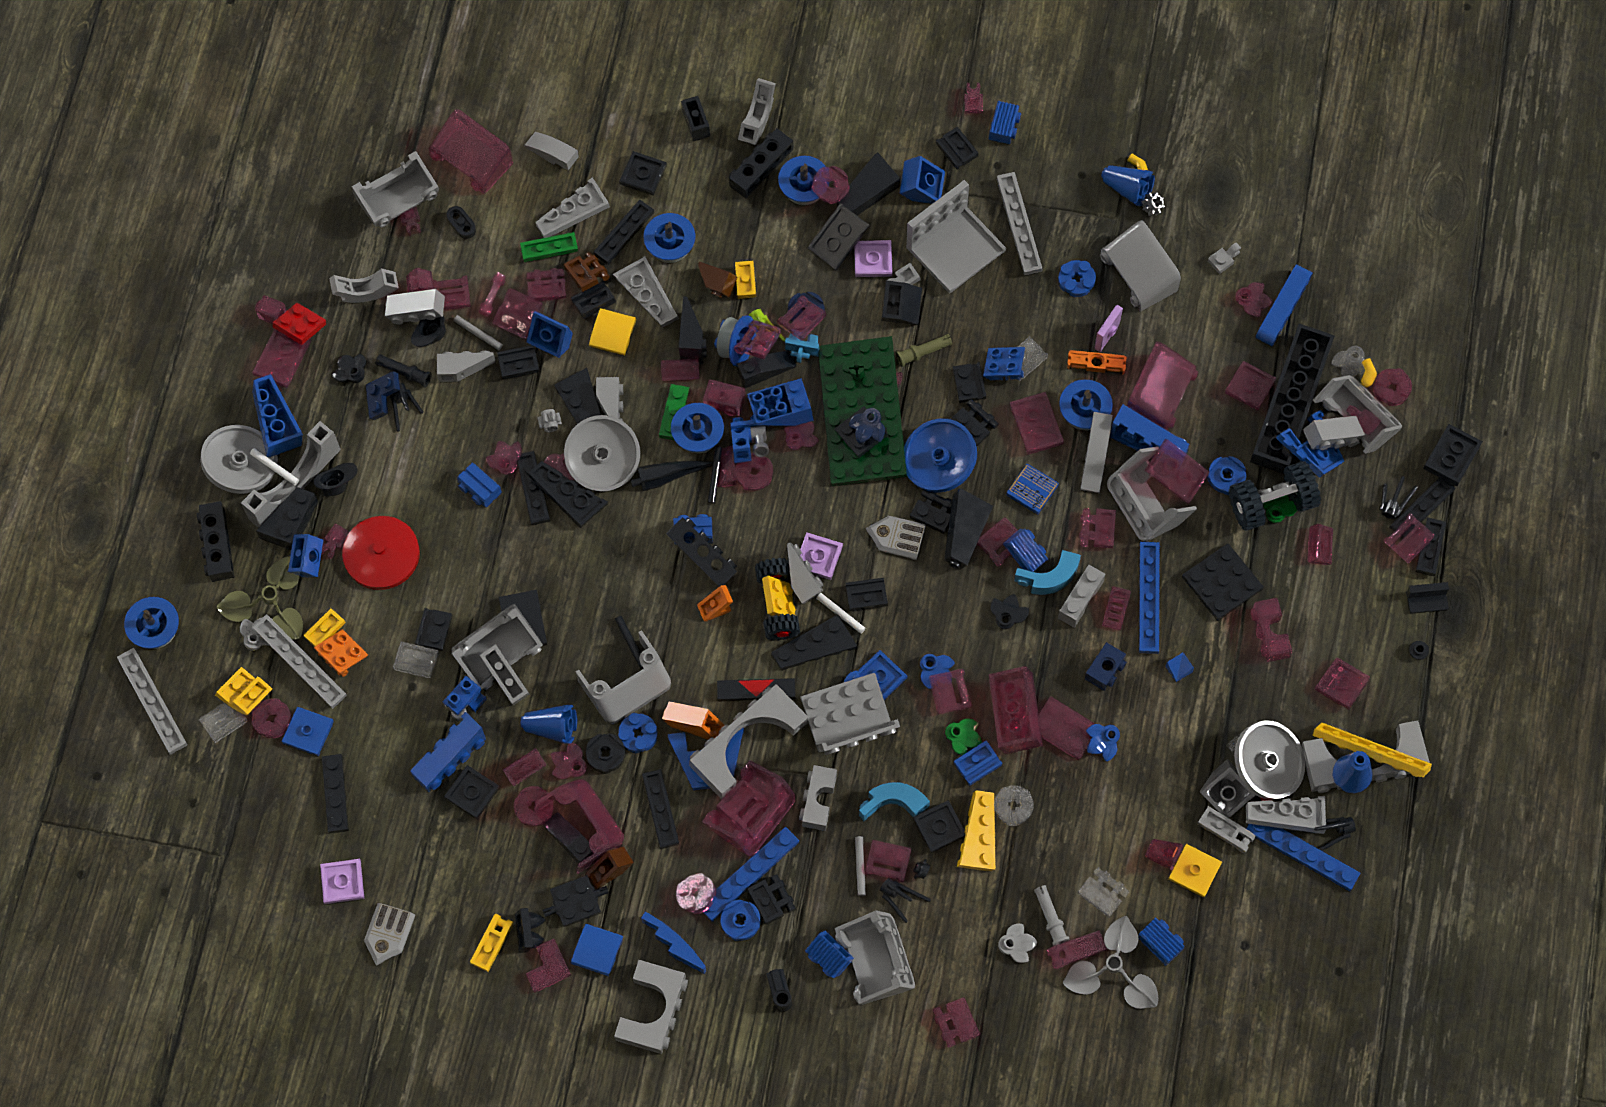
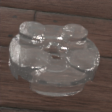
(1010, 794)

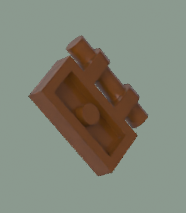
(582, 275)

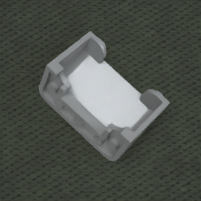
(396, 191)
(1142, 265)
(506, 630)
(878, 956)

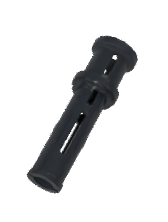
(411, 373)

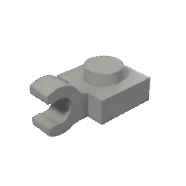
(1223, 259)

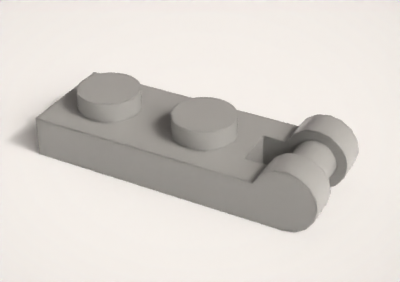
(1226, 829)

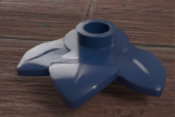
(867, 428)

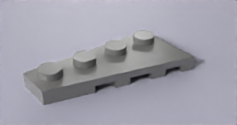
(580, 206)
(645, 288)
(1288, 814)

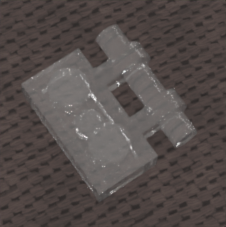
(1100, 896)

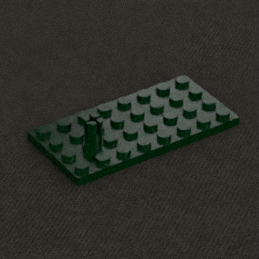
(855, 377)

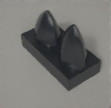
(524, 923)

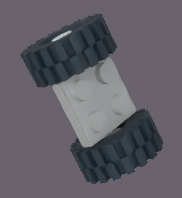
(1299, 484)

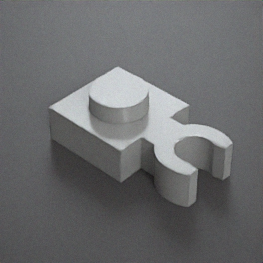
(906, 274)

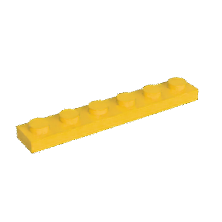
(1374, 750)

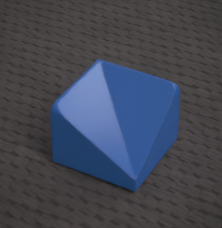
(1179, 667)

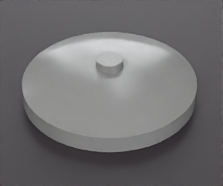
(602, 453)
(228, 460)
(1269, 760)

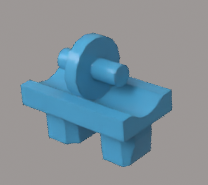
(802, 349)

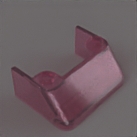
(608, 832)

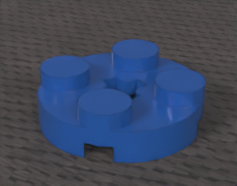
(1079, 268)
(1222, 465)
(648, 729)
(738, 931)

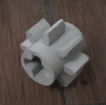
(1153, 204)
(549, 420)

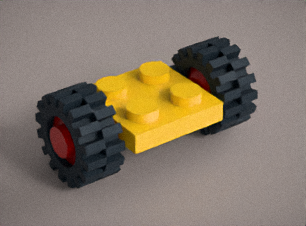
(778, 599)

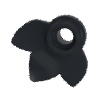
(350, 368)
(1008, 609)

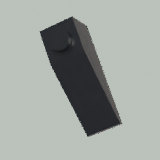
(758, 370)
(568, 837)

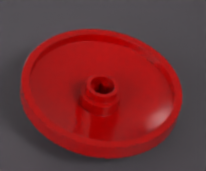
(381, 552)

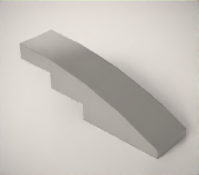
(1096, 452)

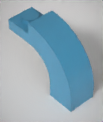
(1051, 581)
(894, 793)

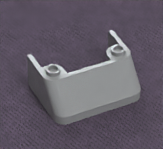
(1348, 391)
(1138, 501)
(633, 692)

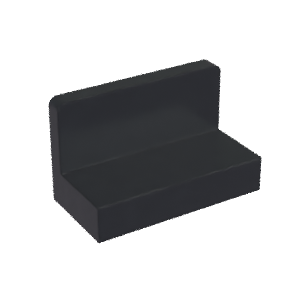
(1427, 597)

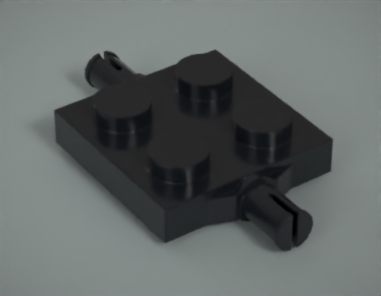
(575, 901)

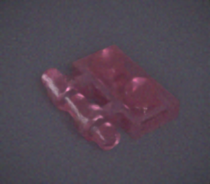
(546, 289)
(1104, 528)
(962, 1020)

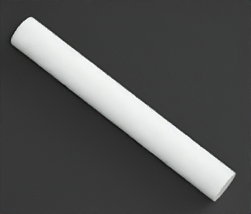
(275, 467)
(841, 613)

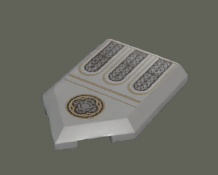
(897, 536)
(388, 932)

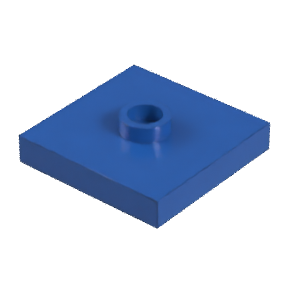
(307, 731)

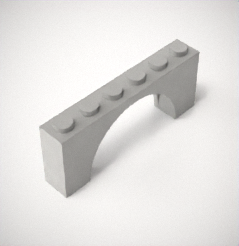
(318, 453)
(771, 708)
(1320, 762)

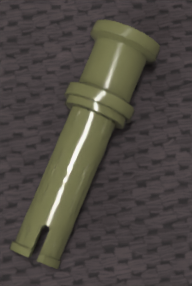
(916, 352)

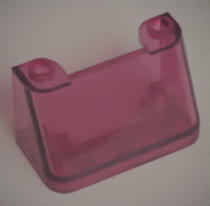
(471, 151)
(1162, 385)
(765, 820)

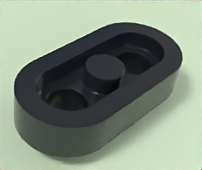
(462, 223)

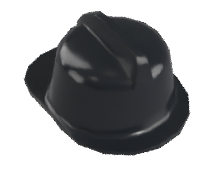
(428, 332)
(336, 479)

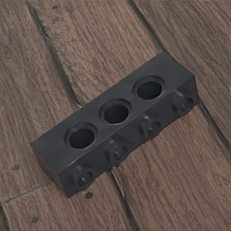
(747, 184)
(677, 534)
(224, 567)

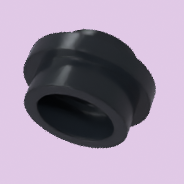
(1419, 655)

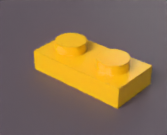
(745, 279)
(324, 627)

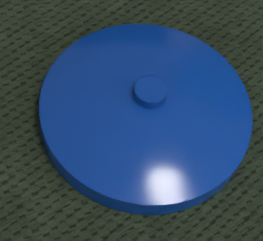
(940, 455)

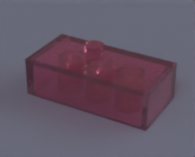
(1015, 710)

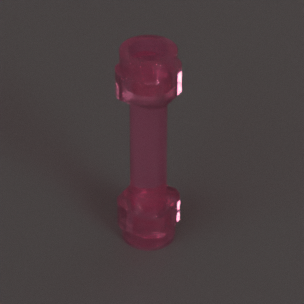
(485, 307)

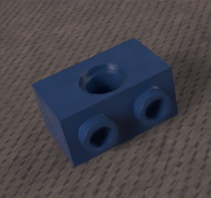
(1107, 656)

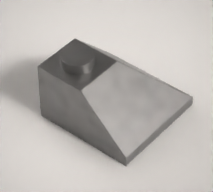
(1226, 790)

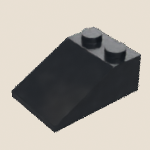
(691, 335)

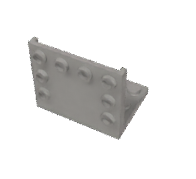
(952, 239)
(847, 714)

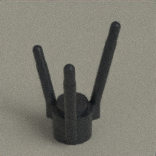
(401, 397)
(1391, 509)
(1342, 825)
(892, 889)

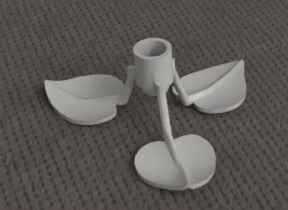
(1120, 937)

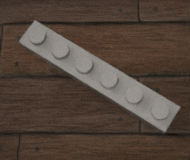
(1019, 223)
(299, 661)
(152, 701)

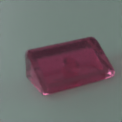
(727, 473)
(1320, 544)

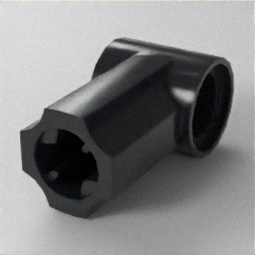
(779, 988)

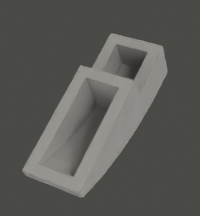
(552, 150)

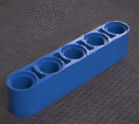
(1284, 305)

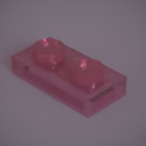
(680, 369)

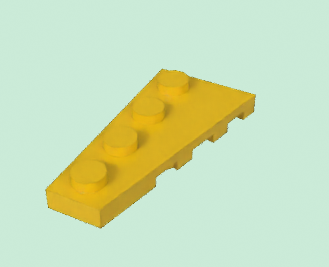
(979, 840)

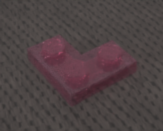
(552, 970)

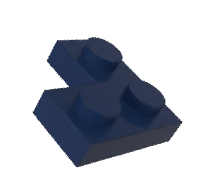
(377, 393)

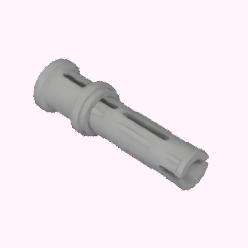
(1054, 924)

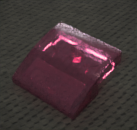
(517, 313)

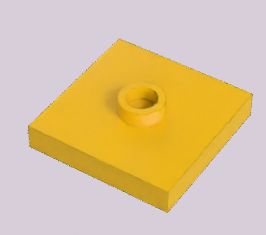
(1195, 870)

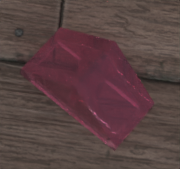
(1164, 852)

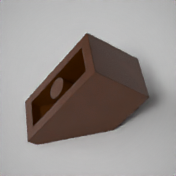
(717, 280)
(609, 867)

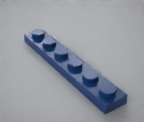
(1149, 598)
(1306, 855)
(751, 871)

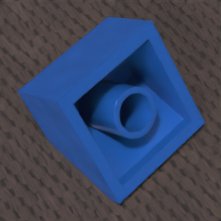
(922, 180)
(549, 335)

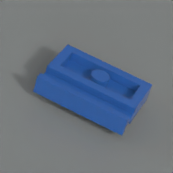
(977, 763)

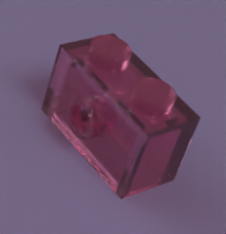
(725, 397)

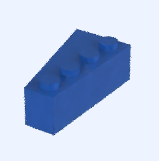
(275, 419)
(1141, 433)
(449, 753)

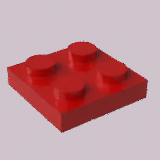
(299, 323)

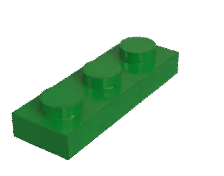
(549, 247)
(676, 400)

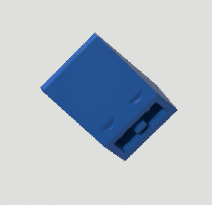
(781, 405)

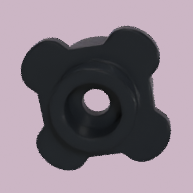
(921, 869)

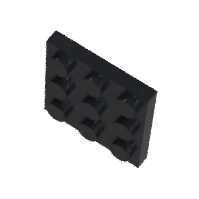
(1222, 582)

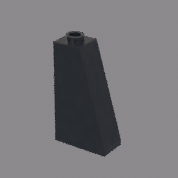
(870, 185)
(965, 526)

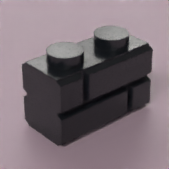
(695, 118)

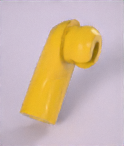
(1138, 162)
(1369, 374)

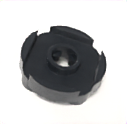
(605, 742)

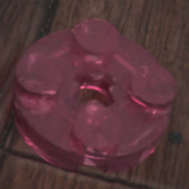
(829, 174)
(1395, 377)
(754, 482)
(266, 708)
(525, 799)
(689, 886)

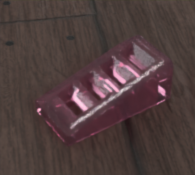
(1119, 592)

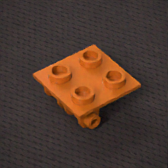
(340, 652)

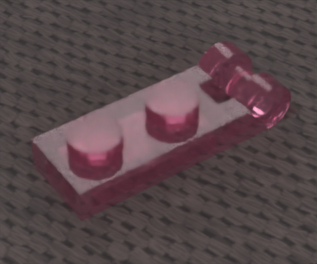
(1077, 949)

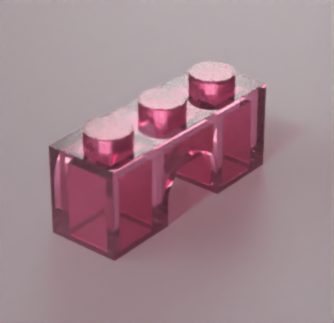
(1273, 646)

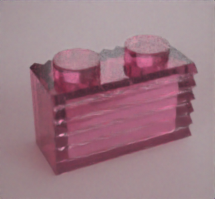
(524, 767)

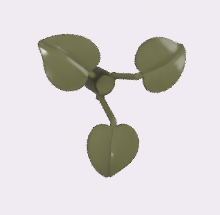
(237, 604)

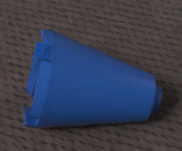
(1129, 182)
(552, 723)
(1353, 772)

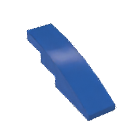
(678, 947)

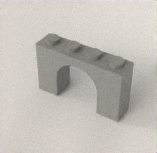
(654, 1035)

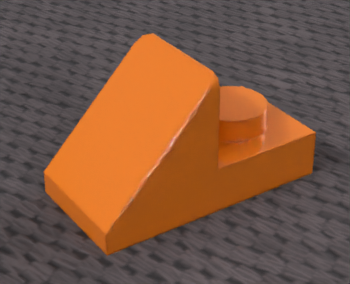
(715, 603)

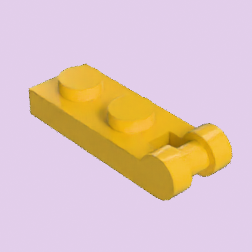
(491, 943)

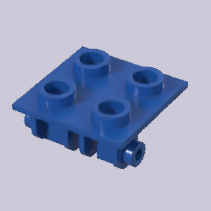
(1004, 362)

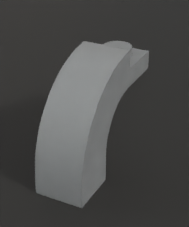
(759, 112)
(364, 289)

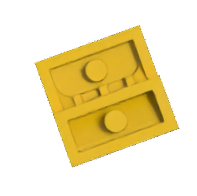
(612, 331)
(243, 691)

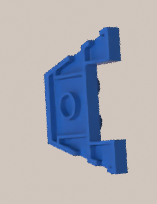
(1319, 460)
(679, 744)

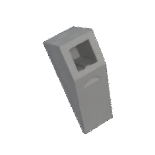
(457, 366)
(608, 396)
(802, 579)

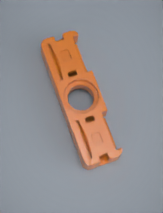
(1083, 360)

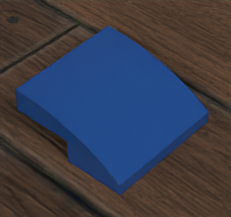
(596, 949)

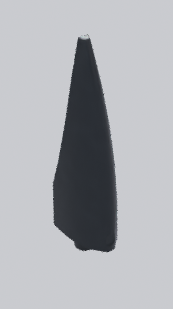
(659, 474)

